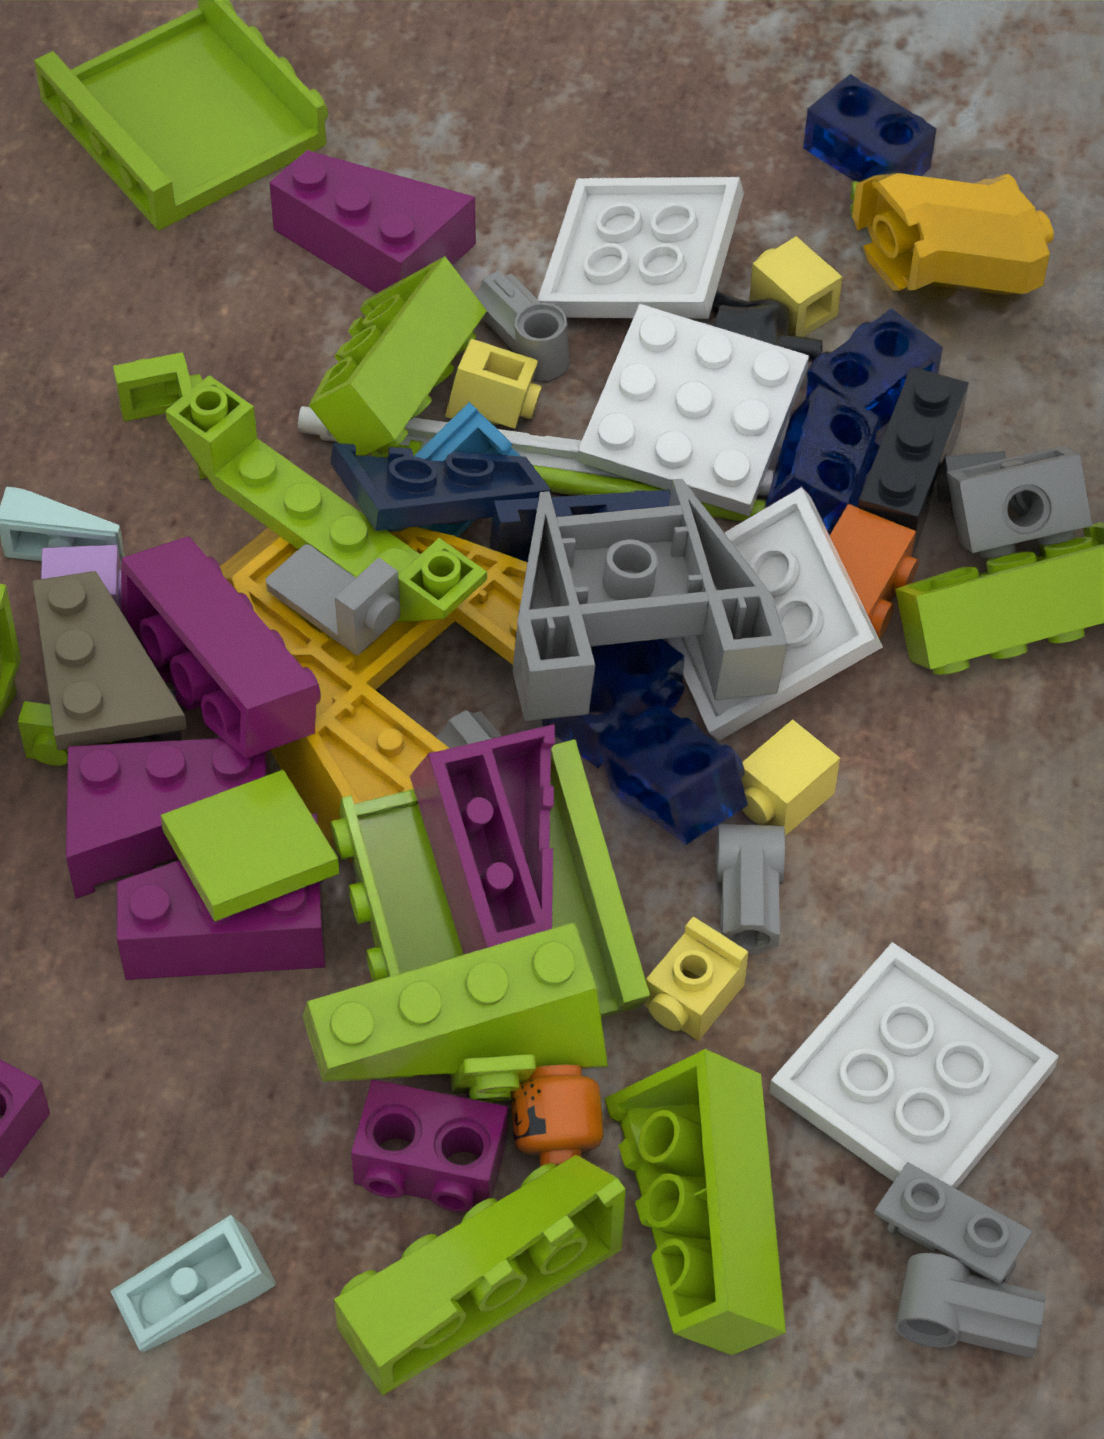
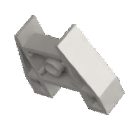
(639, 581)

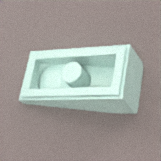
(38, 522)
(193, 1284)

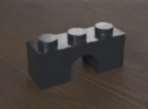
(913, 449)

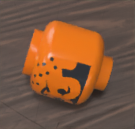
(557, 1114)

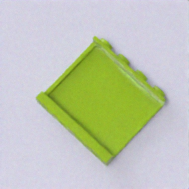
(186, 111)
(409, 909)

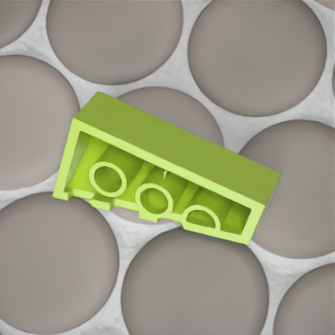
(397, 357)
(1008, 606)
(487, 1003)
(707, 1196)
(481, 1270)

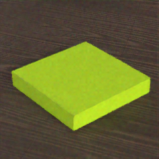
(249, 845)

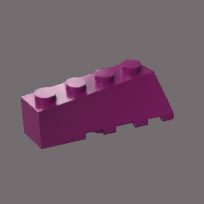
(216, 648)

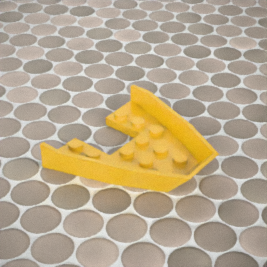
(360, 737)

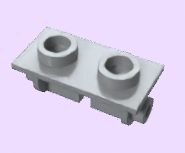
(953, 1224)

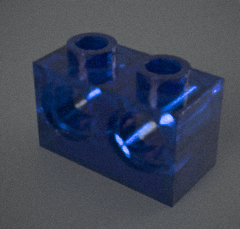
(867, 133)
(875, 363)
(826, 453)
(621, 693)
(674, 772)

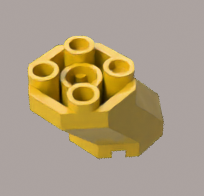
(953, 233)

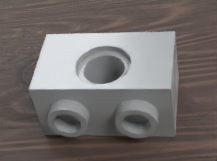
(984, 490)

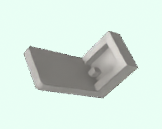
(335, 601)

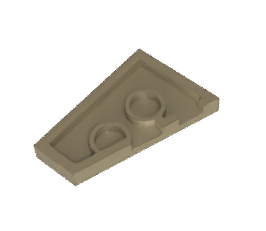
(97, 668)

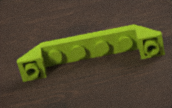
(224, 442)

